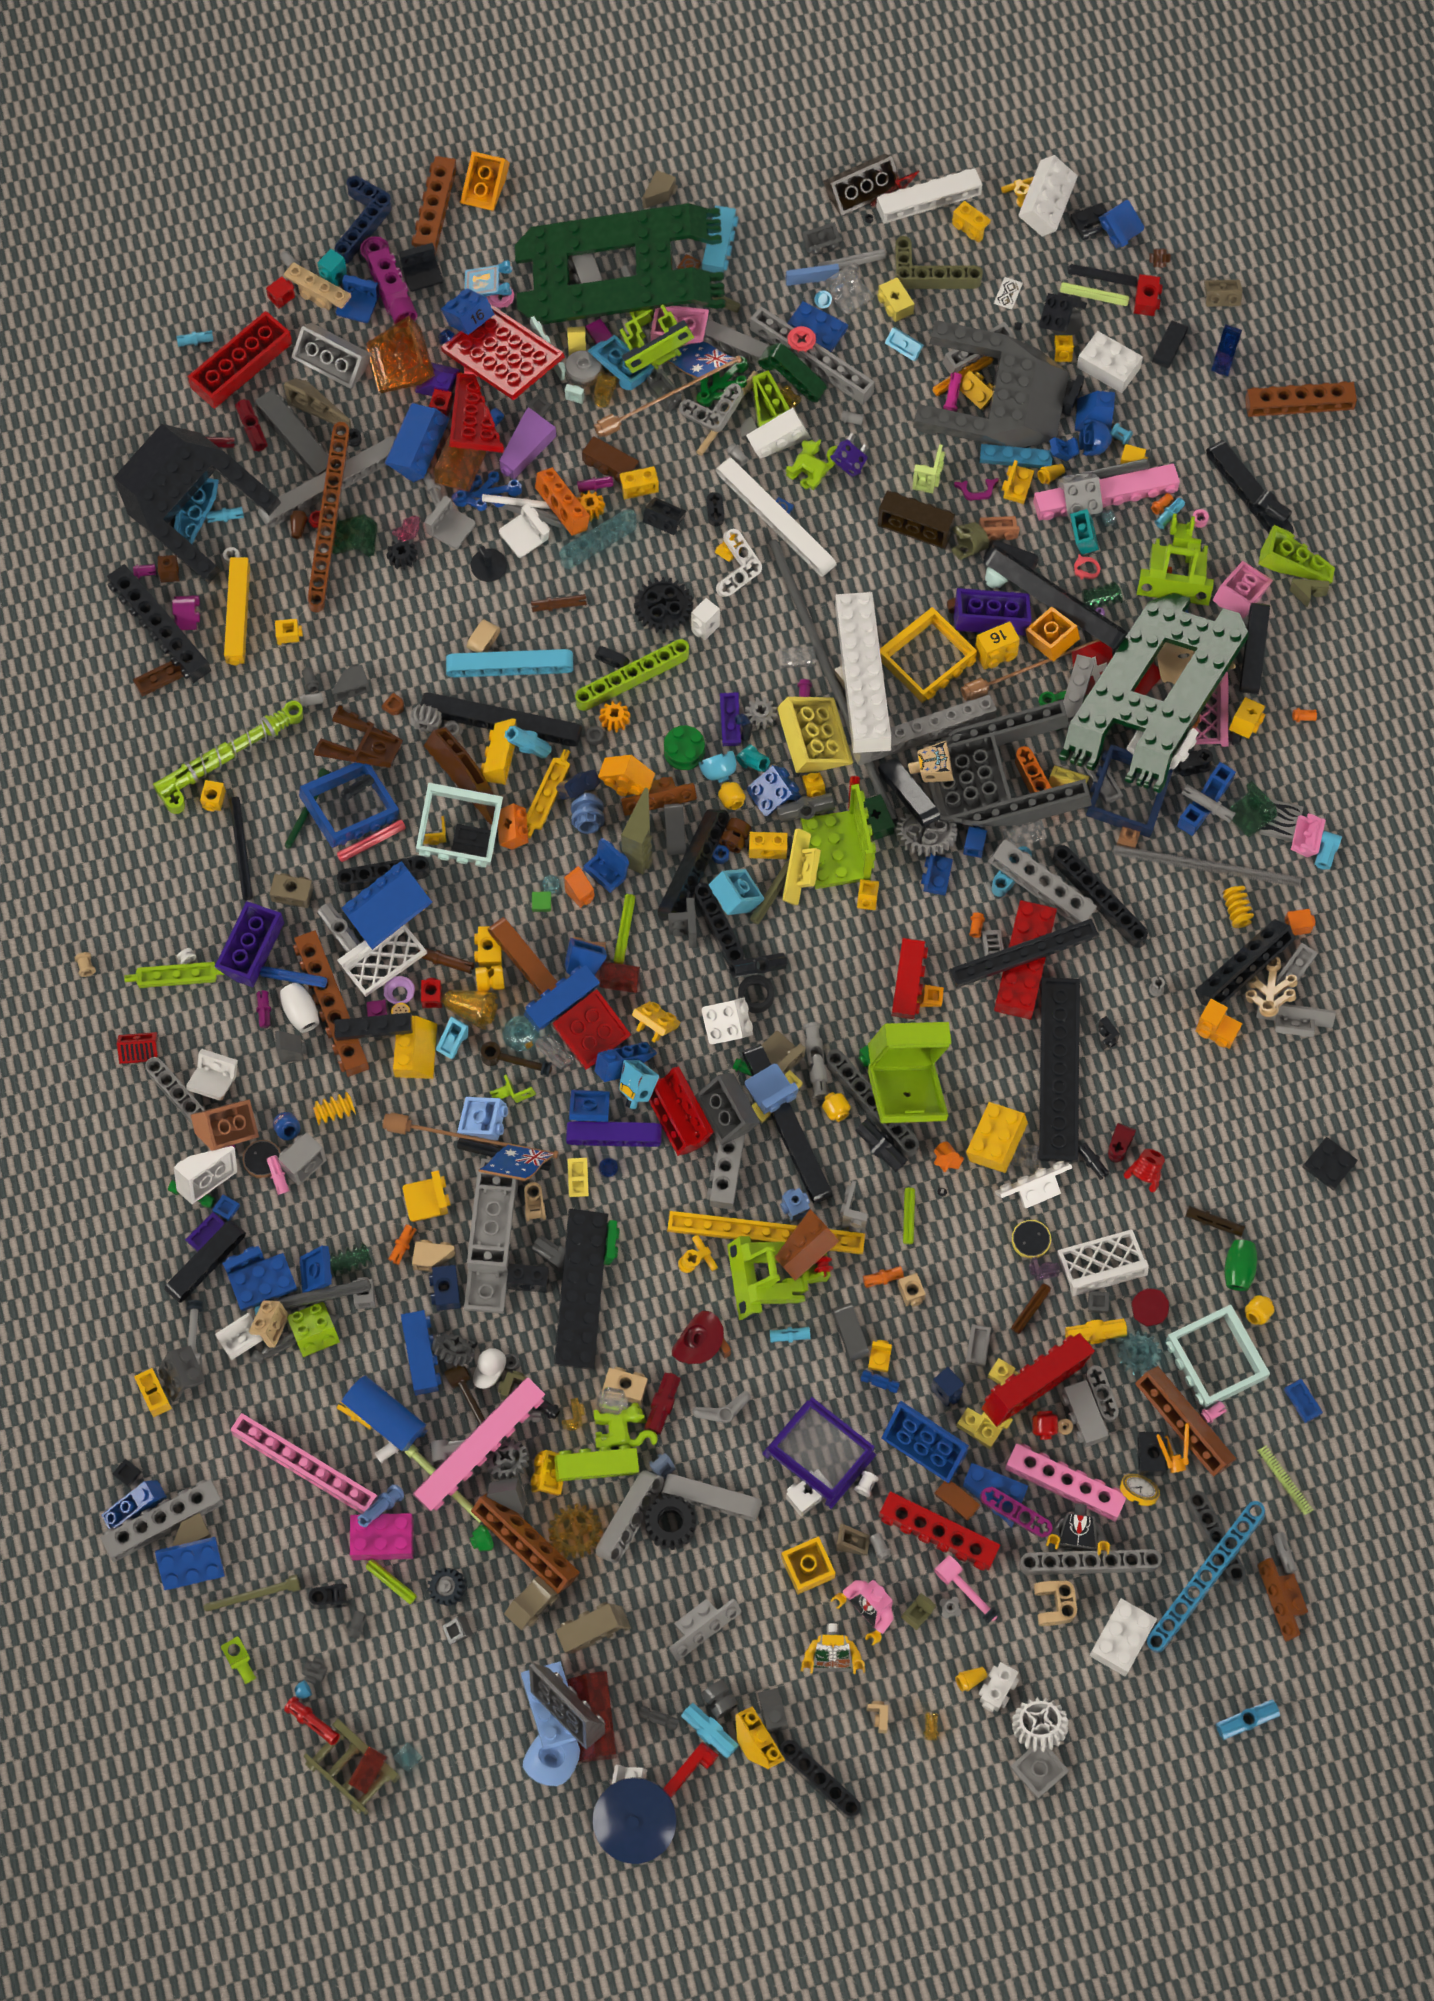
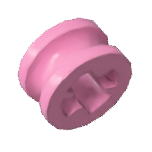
(1200, 512)

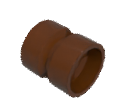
(735, 835)

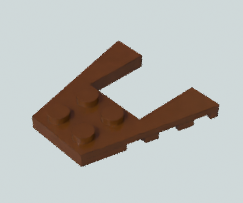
(375, 748)

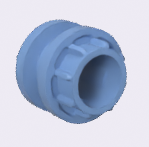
(587, 813)

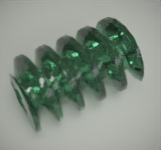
(1102, 594)
(349, 1258)

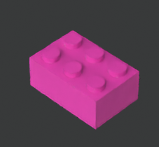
(383, 1539)

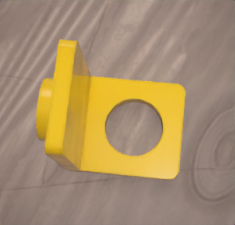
(436, 838)

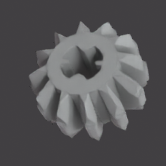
(425, 718)

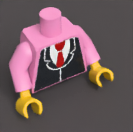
(872, 1603)

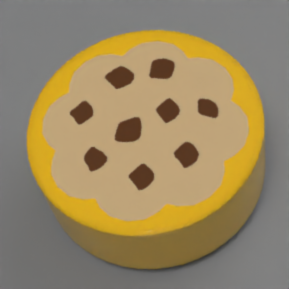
(400, 1008)

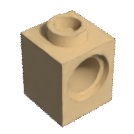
(911, 1281)

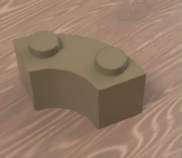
(531, 1603)

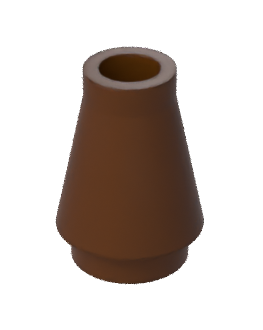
(297, 521)

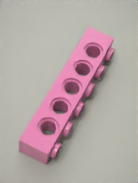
(1054, 1483)

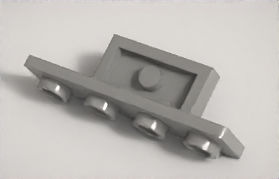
(1300, 1019)
(701, 1624)

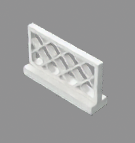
(363, 951)
(1111, 1275)

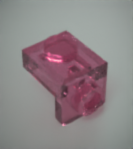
(408, 529)

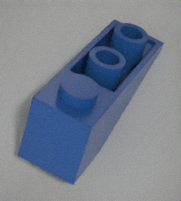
(610, 1062)
(143, 1497)

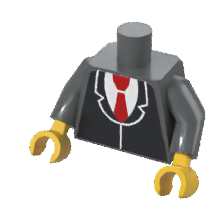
(1078, 1532)

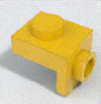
(813, 784)

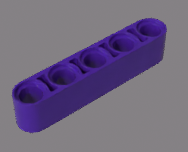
(613, 1134)

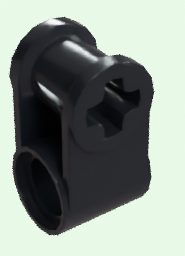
(1195, 763)
(330, 1596)

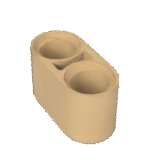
(483, 637)

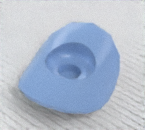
(551, 1765)

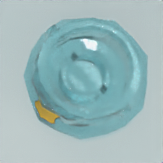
(520, 1034)

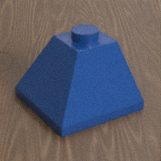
(1095, 406)

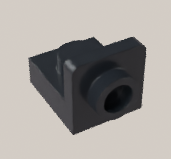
(1108, 1030)

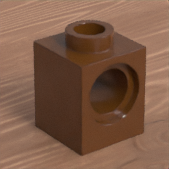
(168, 568)

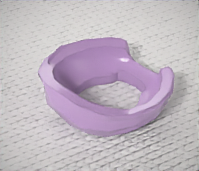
(399, 981)

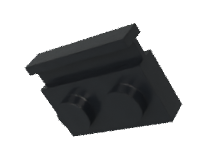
(471, 840)

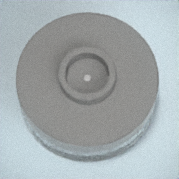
(582, 369)

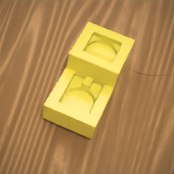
(578, 1177)

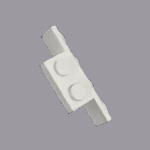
(1036, 1187)

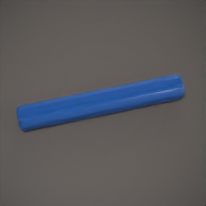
(292, 976)

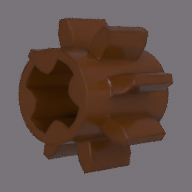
(1159, 257)

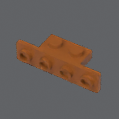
(662, 792)
(1284, 1598)

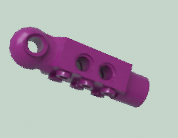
(384, 272)

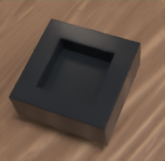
(126, 1473)

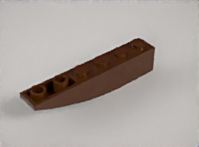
(459, 767)

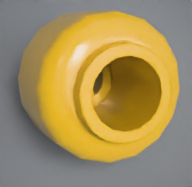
(731, 795)
(836, 1106)
(1259, 1310)

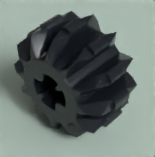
(402, 554)

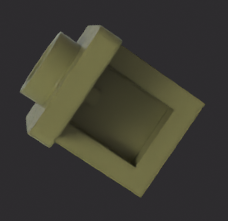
(506, 1386)
(919, 1611)

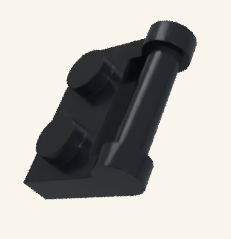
(1088, 218)

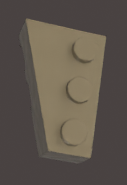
(592, 1627)

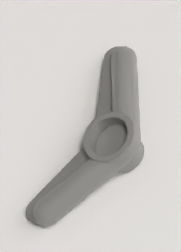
(723, 1414)

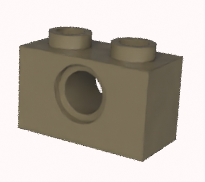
(299, 897)

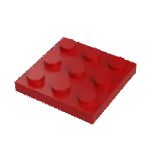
(590, 1028)

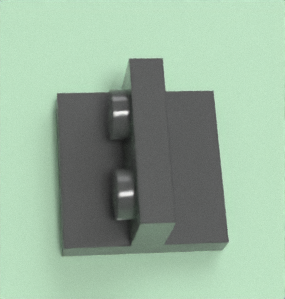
(684, 923)

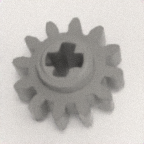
(767, 710)

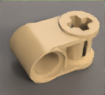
(534, 1205)

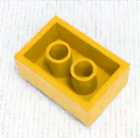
(997, 1137)

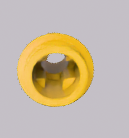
(1050, 473)
(969, 1679)

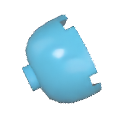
(719, 767)

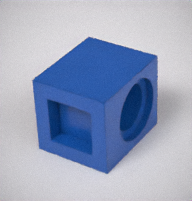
(975, 842)

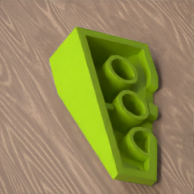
(1287, 556)

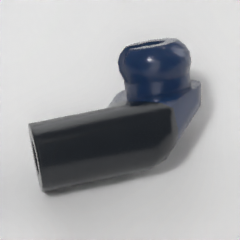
(746, 725)

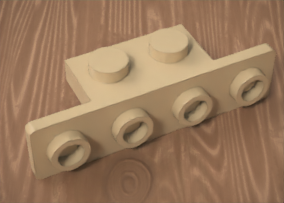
(316, 288)

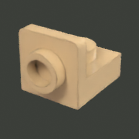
(881, 1719)

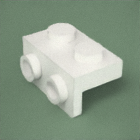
(236, 1337)

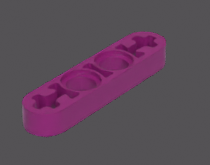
(1017, 1509)

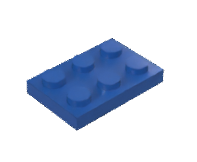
(826, 327)
(262, 1282)
(189, 1563)

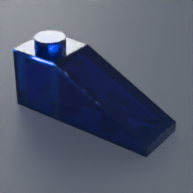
(1226, 350)

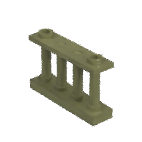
(357, 1746)

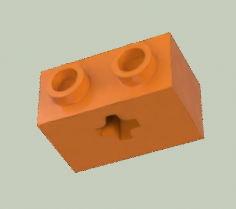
(512, 826)

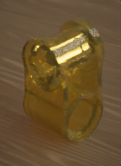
(604, 389)

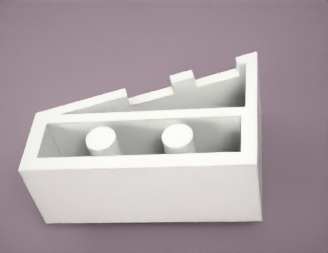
(778, 434)

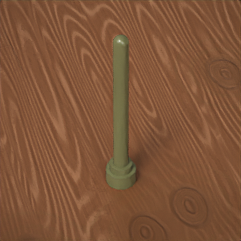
(291, 1583)

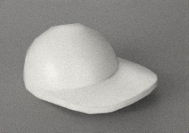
(489, 1368)

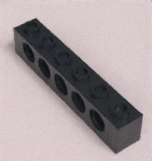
(1246, 963)

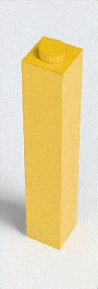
(237, 610)

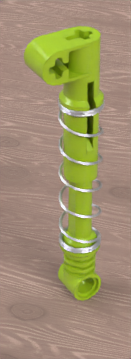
(221, 754)

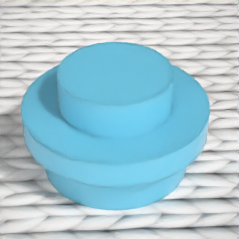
(823, 299)

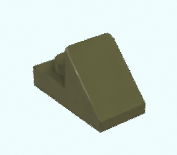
(1305, 588)

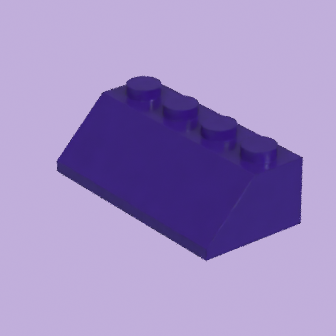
(988, 609)
(250, 943)

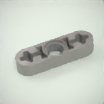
(1111, 1405)

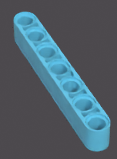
(509, 663)

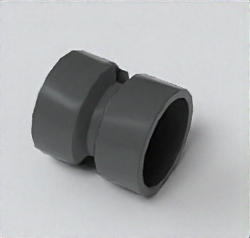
(720, 1700)

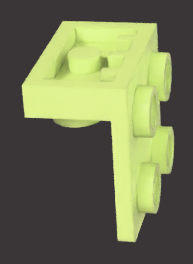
(928, 478)

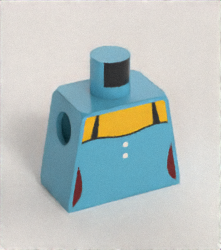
(637, 1082)

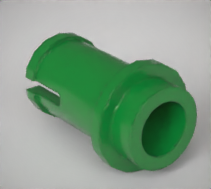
(741, 1066)

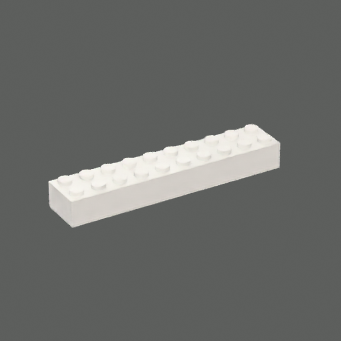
(863, 672)

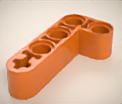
(1030, 765)

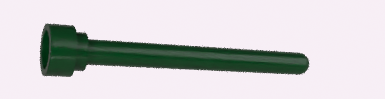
(303, 816)

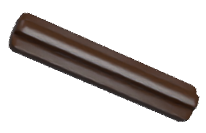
(1031, 1308)

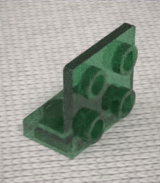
(354, 534)
(1253, 811)

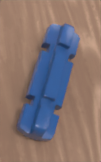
(880, 1381)

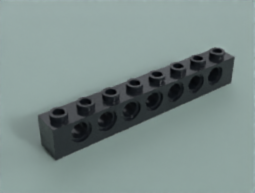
(124, 578)

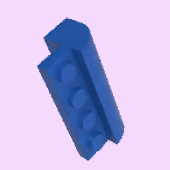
(384, 1413)

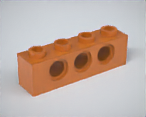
(562, 501)

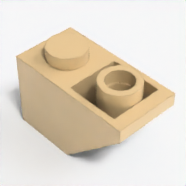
(431, 1255)

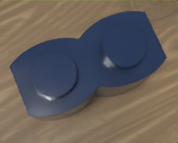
(578, 784)

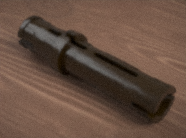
(1214, 1221)

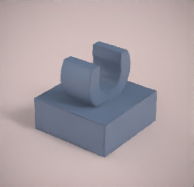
(662, 1465)

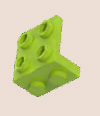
(313, 1329)

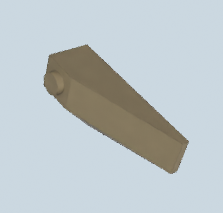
(308, 399)

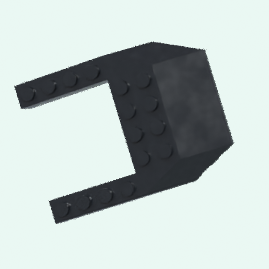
(167, 475)

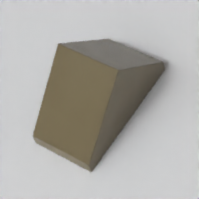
(852, 1541)

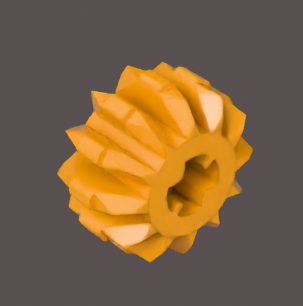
(593, 504)
(614, 722)

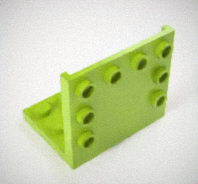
(843, 843)

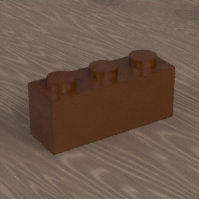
(608, 459)

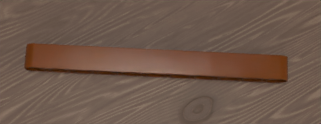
(329, 525)

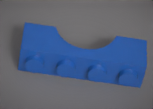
(1214, 788)

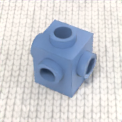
(795, 1204)

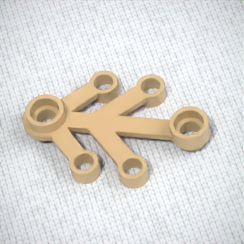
(1270, 1007)

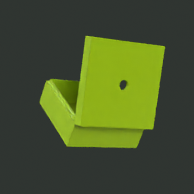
(905, 1063)

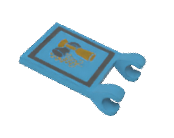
(486, 279)

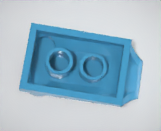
(610, 354)

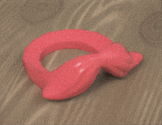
(1083, 574)

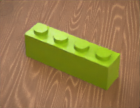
(596, 1464)

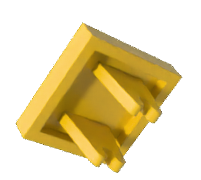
(655, 1018)

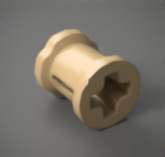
(85, 964)

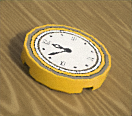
(1139, 1489)

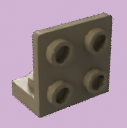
(783, 1052)

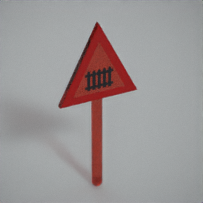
(902, 183)

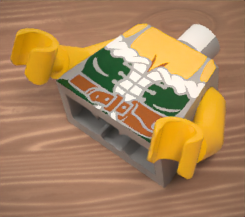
(832, 1653)

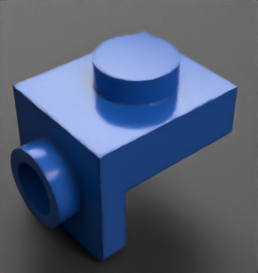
(1064, 450)

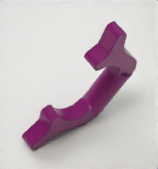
(977, 496)

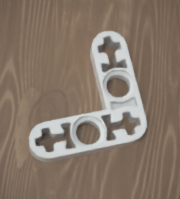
(744, 563)

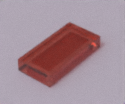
(367, 1770)

